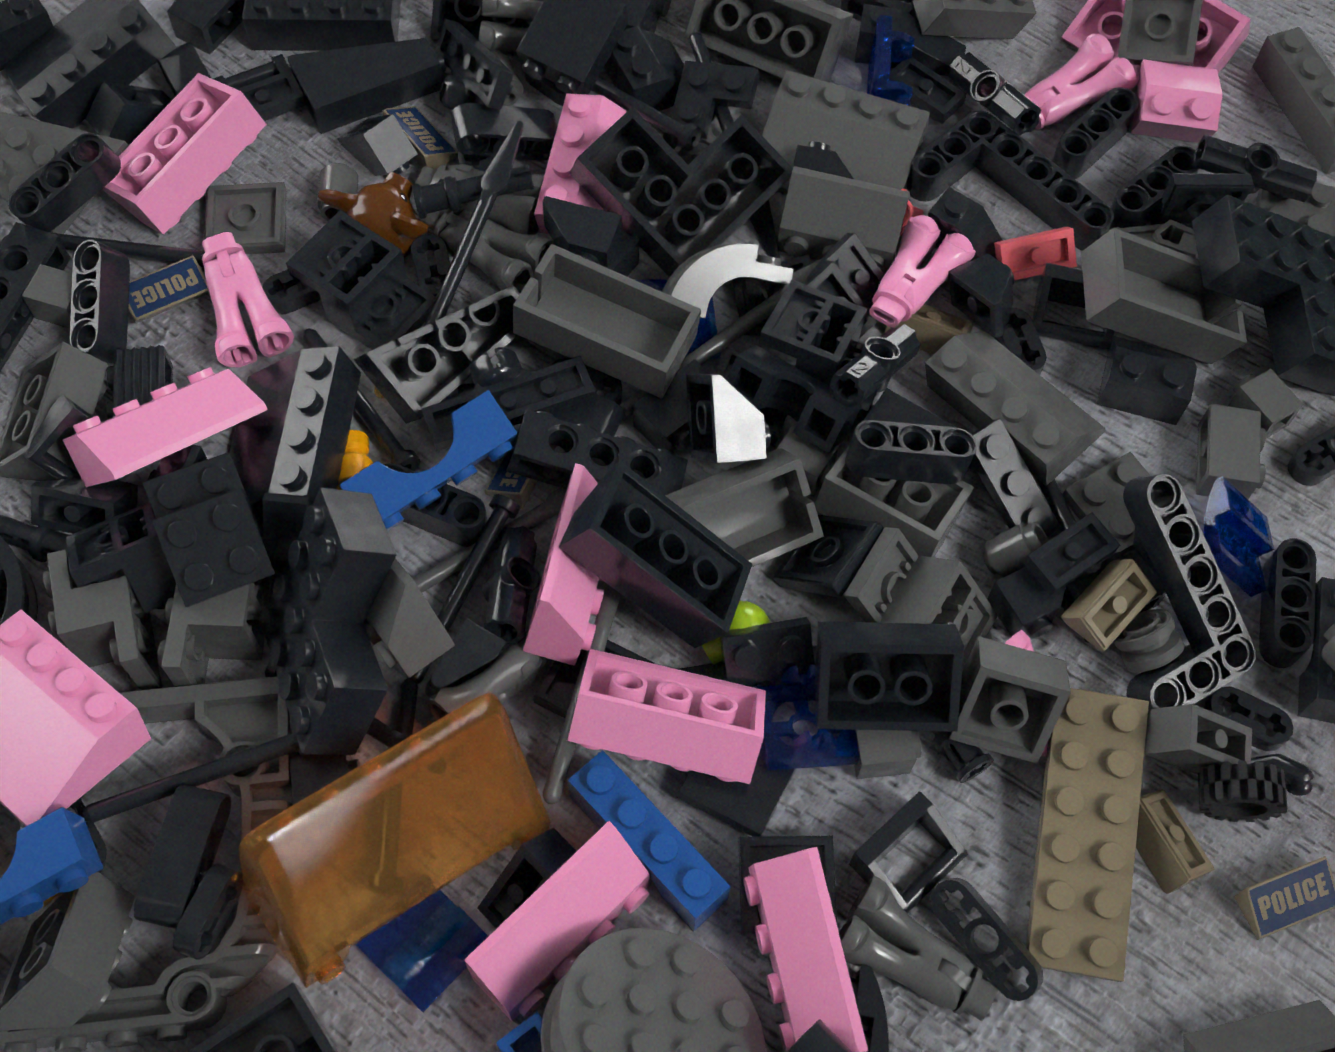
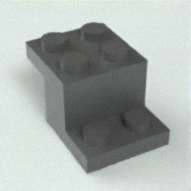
(911, 588)
(102, 623)
(213, 630)

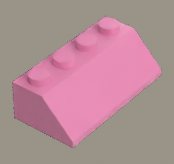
(579, 126)
(184, 152)
(161, 426)
(566, 589)
(669, 717)
(559, 923)
(803, 948)

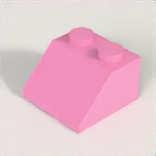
(1177, 101)

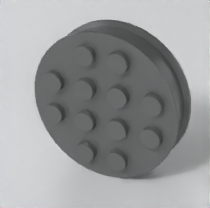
(649, 996)

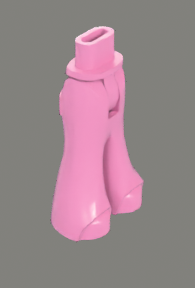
(1081, 81)
(232, 281)
(906, 287)

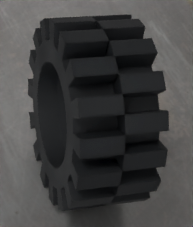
(1242, 791)

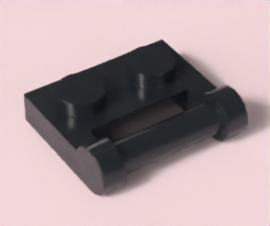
(268, 88)

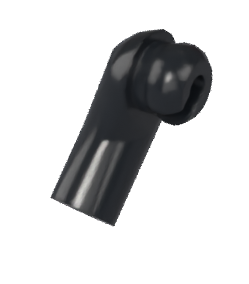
(1296, 774)

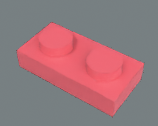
(1031, 253)

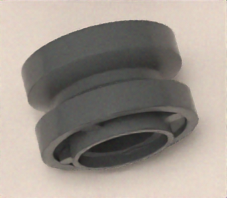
(1149, 641)

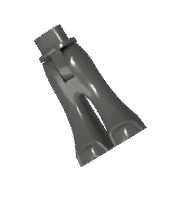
(501, 36)
(510, 210)
(500, 252)
(504, 677)
(900, 948)

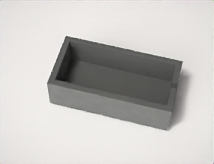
(1158, 298)
(606, 320)
(753, 506)

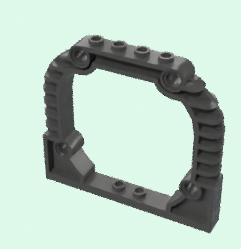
(236, 718)

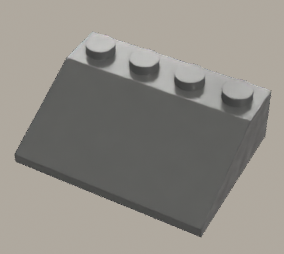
(866, 131)

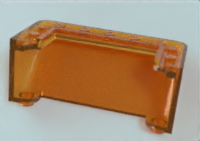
(390, 836)

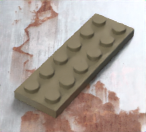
(1088, 836)

